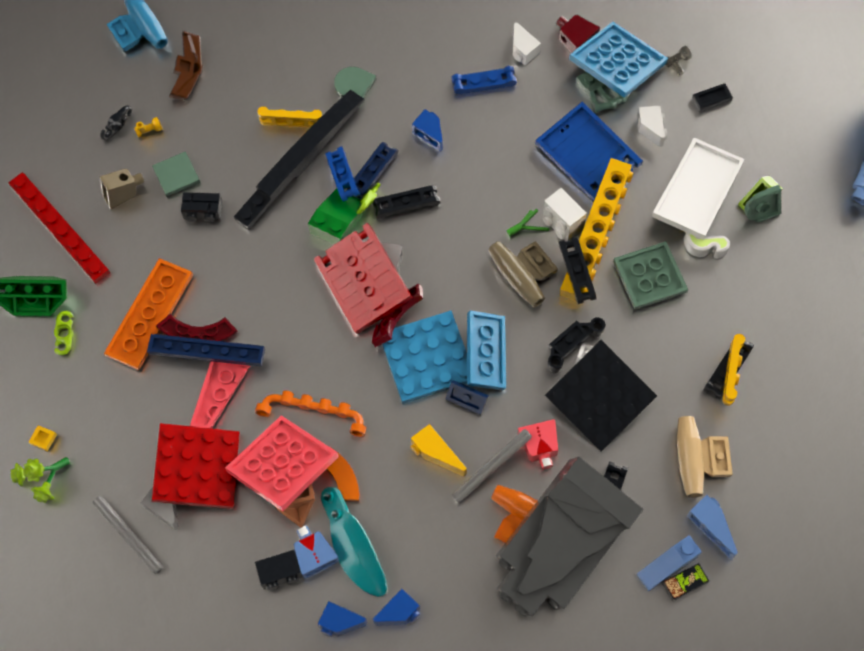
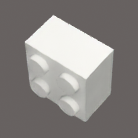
(563, 215)

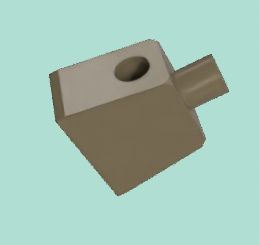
(119, 187)

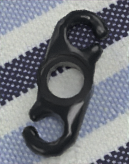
(116, 122)

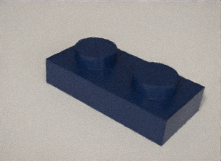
(466, 397)

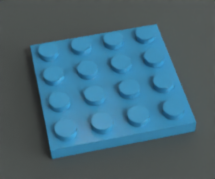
(618, 59)
(426, 356)

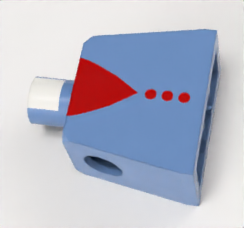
(313, 552)

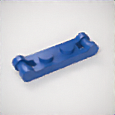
(484, 80)
(342, 173)

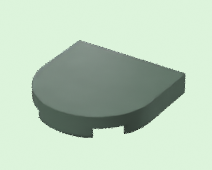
(354, 79)
(764, 204)

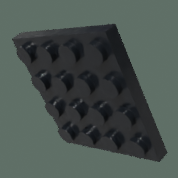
(600, 395)

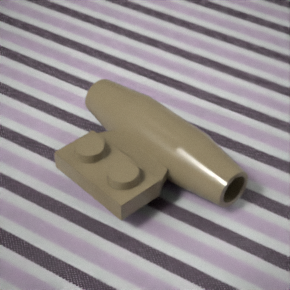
(524, 270)

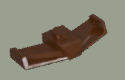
(187, 66)

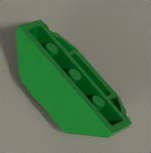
(32, 295)

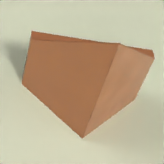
(300, 507)

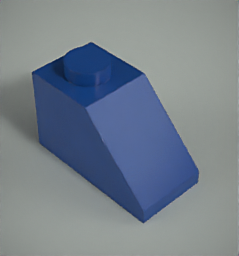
(428, 129)
(398, 611)
(339, 620)

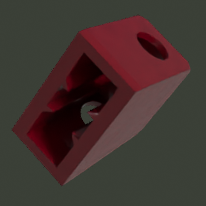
(575, 31)

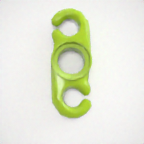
(368, 198)
(67, 340)

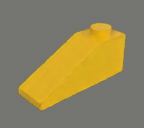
(435, 450)

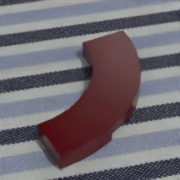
(385, 329)
(217, 332)

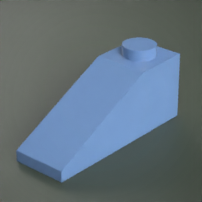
(712, 522)
(669, 563)

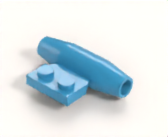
(139, 23)

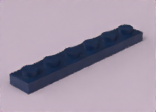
(206, 350)

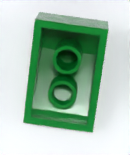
(335, 218)

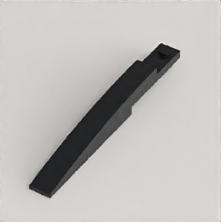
(298, 158)

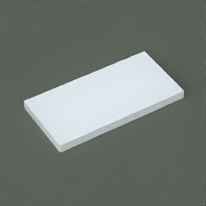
(698, 188)

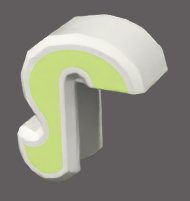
(700, 248)

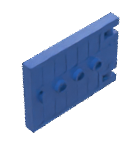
(585, 148)

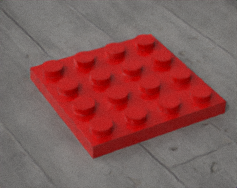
(193, 466)

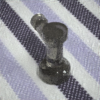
(684, 54)

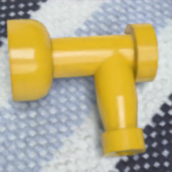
(141, 128)

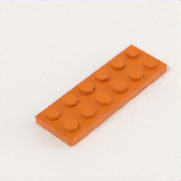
(151, 306)

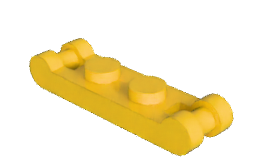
(288, 118)
(732, 377)

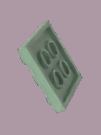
(650, 275)

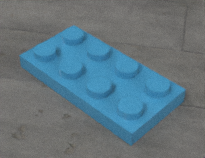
(486, 350)

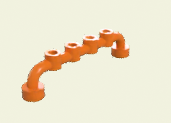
(343, 410)

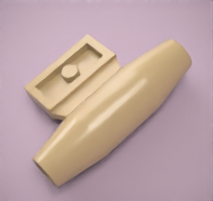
(700, 456)

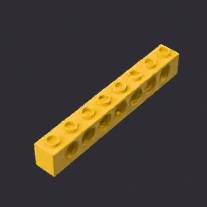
(615, 171)

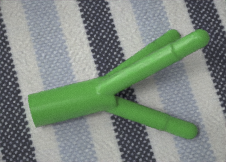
(520, 226)

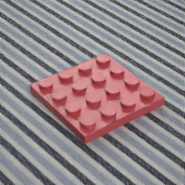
(282, 463)

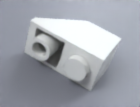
(650, 124)

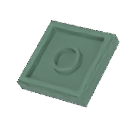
(176, 174)

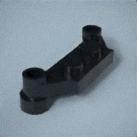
(571, 339)

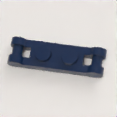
(374, 167)

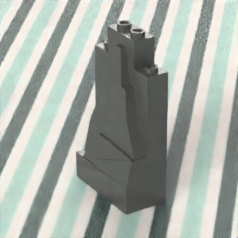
(563, 538)

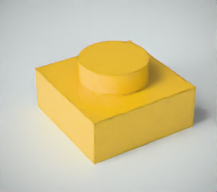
(42, 438)

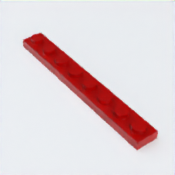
(59, 228)

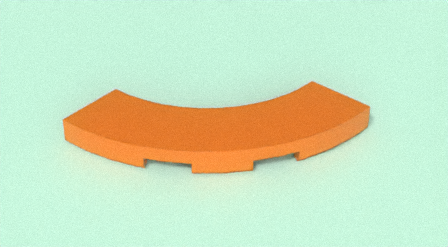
(345, 479)

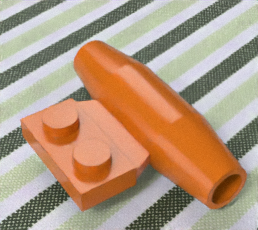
(518, 506)

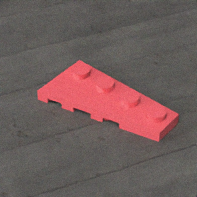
(216, 392)

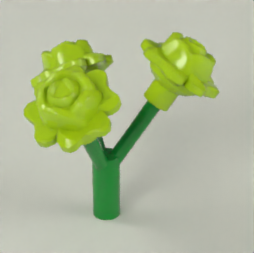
(33, 471)

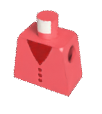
(543, 442)

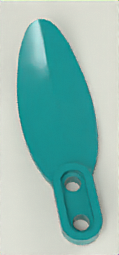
(353, 545)

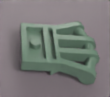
(592, 86)

